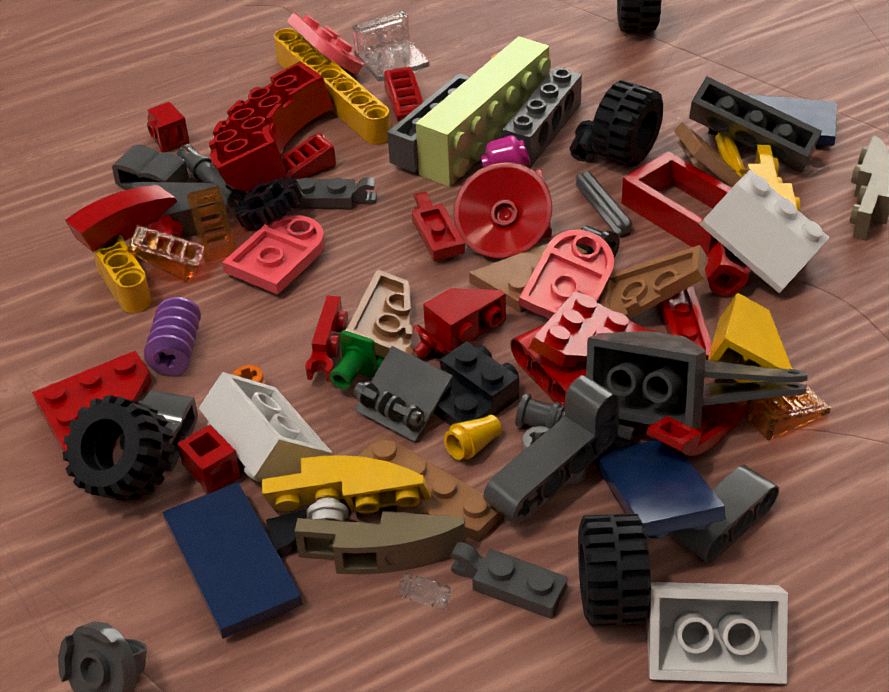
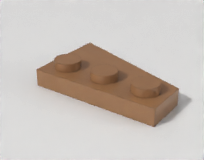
(703, 155)
(510, 274)
(654, 281)
(385, 314)

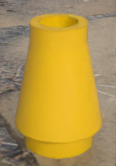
(470, 437)

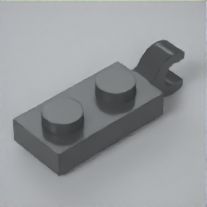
(335, 193)
(510, 579)

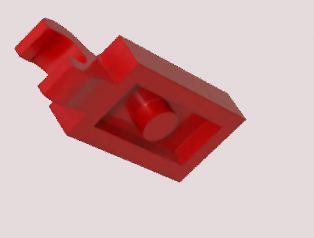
(436, 228)
(327, 337)

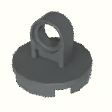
(100, 659)

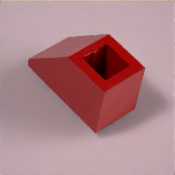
(463, 314)

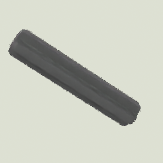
(604, 203)

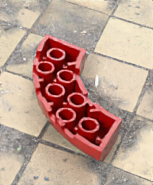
(254, 135)

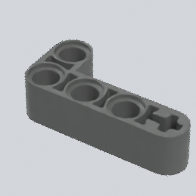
(559, 454)

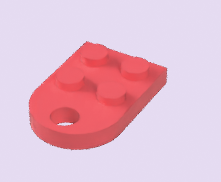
(326, 42)
(277, 252)
(567, 270)

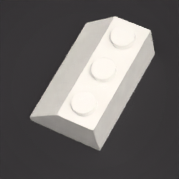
(764, 230)
(260, 427)
(717, 632)

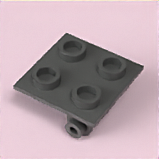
(402, 393)

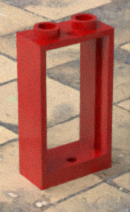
(642, 196)

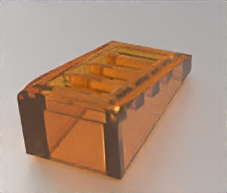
(206, 196)
(175, 255)
(772, 425)

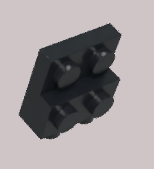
(478, 385)

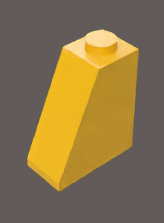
(748, 337)

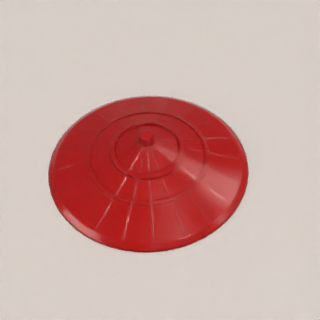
(503, 210)

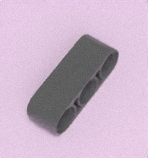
(746, 500)

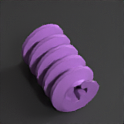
(172, 336)

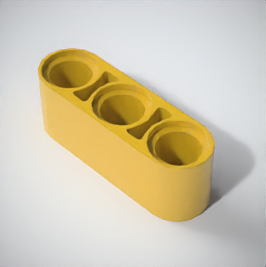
(123, 275)

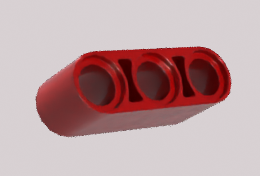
(546, 374)

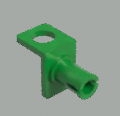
(357, 358)

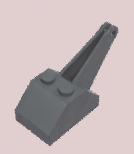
(666, 373)

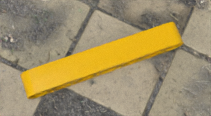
(349, 98)

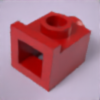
(167, 126)
(209, 459)

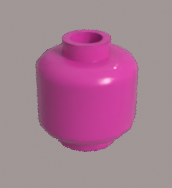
(506, 150)

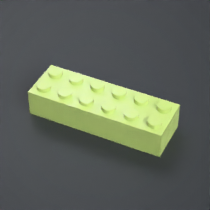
(475, 113)

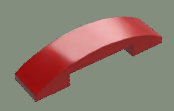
(715, 425)

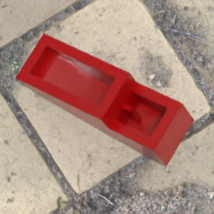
(119, 215)

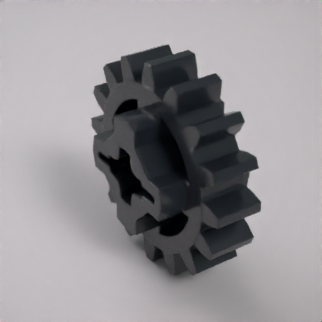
(268, 202)

